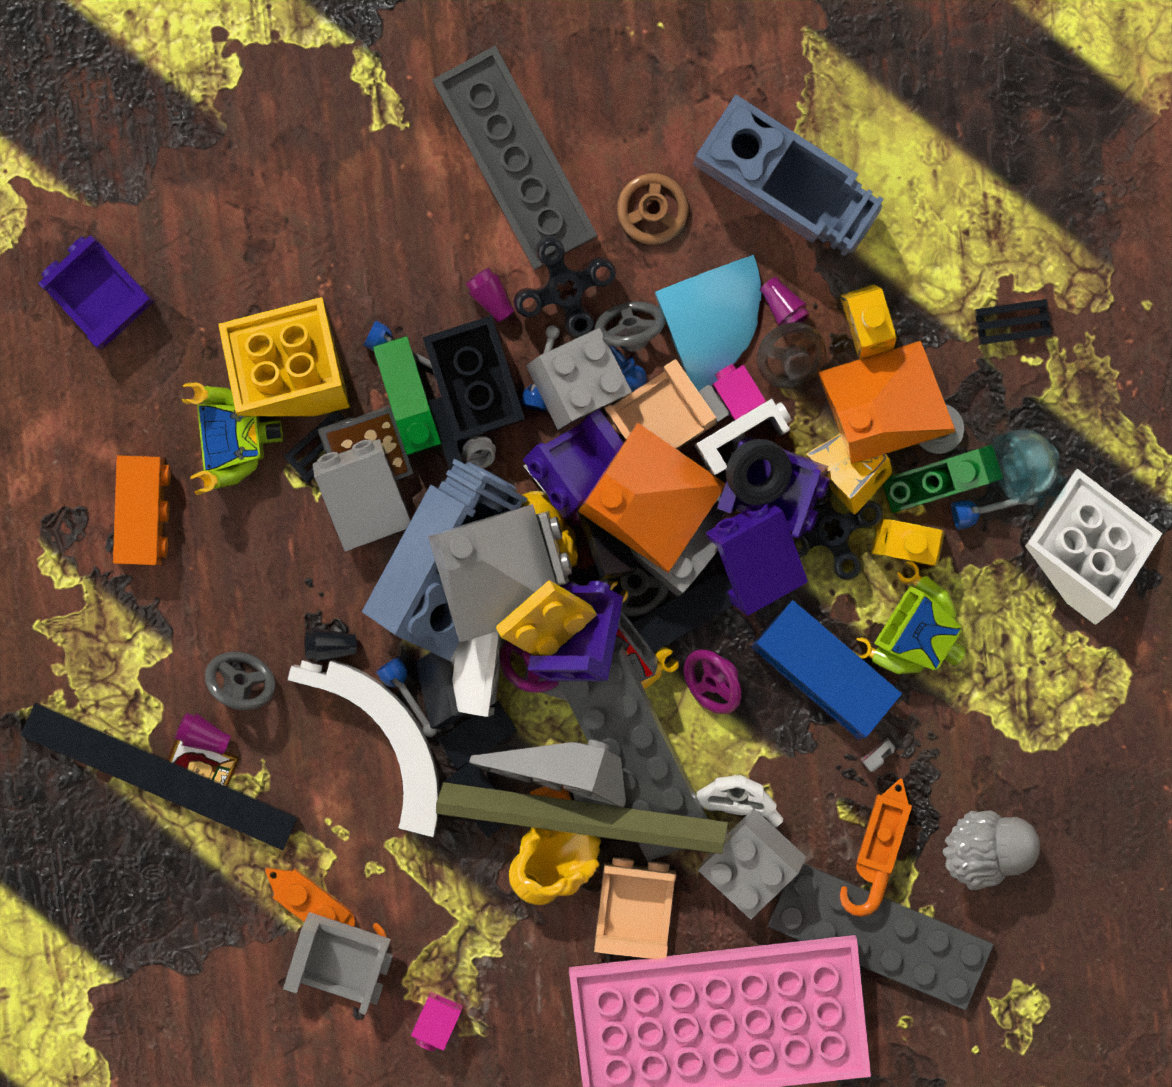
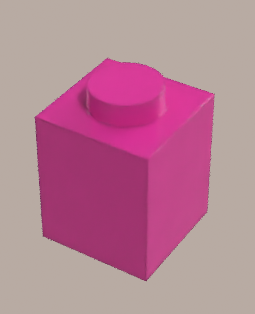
(737, 391)
(436, 1022)

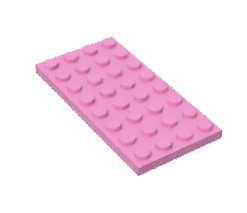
(724, 1017)

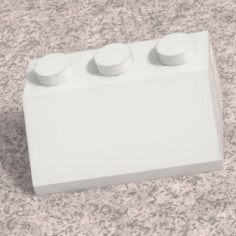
(477, 674)

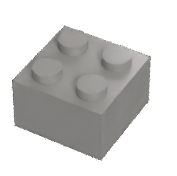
(578, 378)
(753, 864)

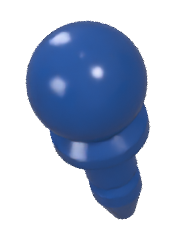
(633, 373)

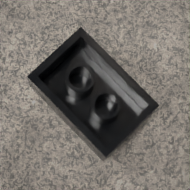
(474, 379)

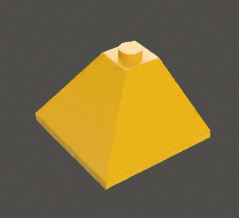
(284, 362)

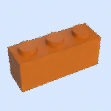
(140, 510)

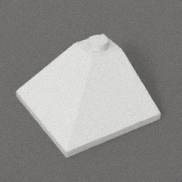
(1091, 546)

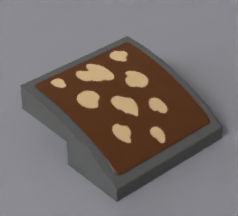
(370, 426)

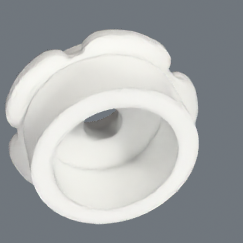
(479, 451)

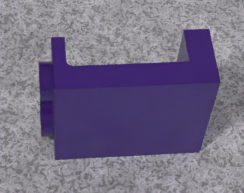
(95, 291)
(574, 462)
(799, 498)
(758, 556)
(590, 651)

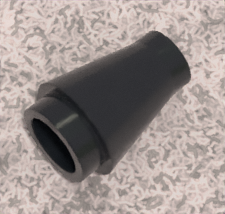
(327, 645)

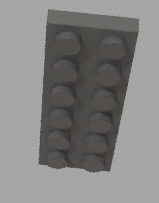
(513, 154)
(626, 721)
(889, 941)

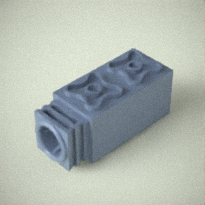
(788, 177)
(410, 591)

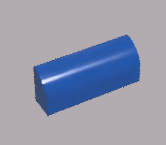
(826, 670)

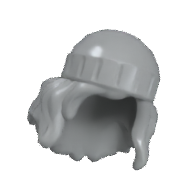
(990, 848)

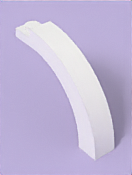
(400, 727)

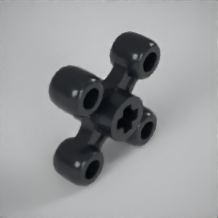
(560, 273)
(838, 545)

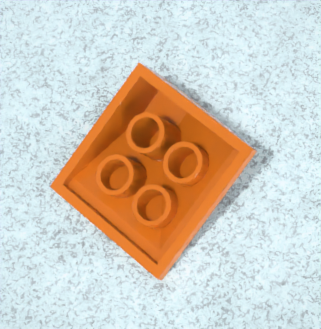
(886, 402)
(652, 497)

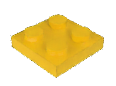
(546, 620)

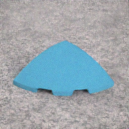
(712, 317)

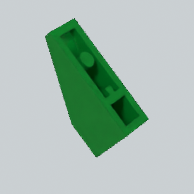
(407, 395)

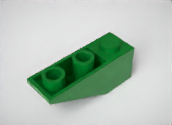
(942, 478)

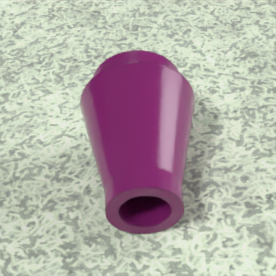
(490, 294)
(784, 303)
(201, 734)

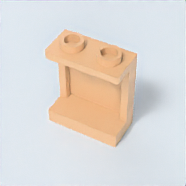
(664, 406)
(635, 909)

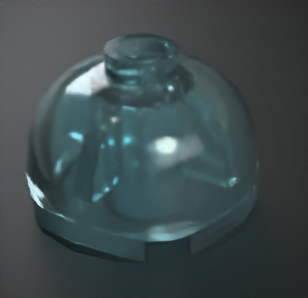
(1026, 463)

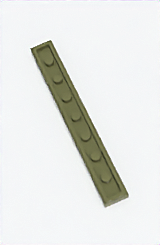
(582, 818)

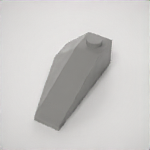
(579, 767)

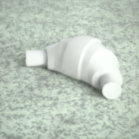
(739, 796)

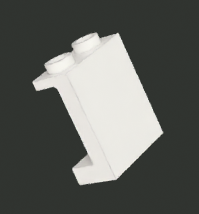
(708, 447)

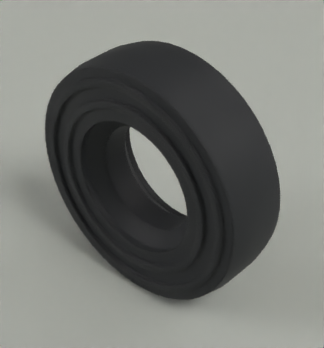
(776, 482)

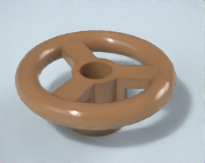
(674, 224)

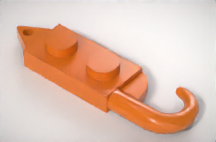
(880, 847)
(303, 896)

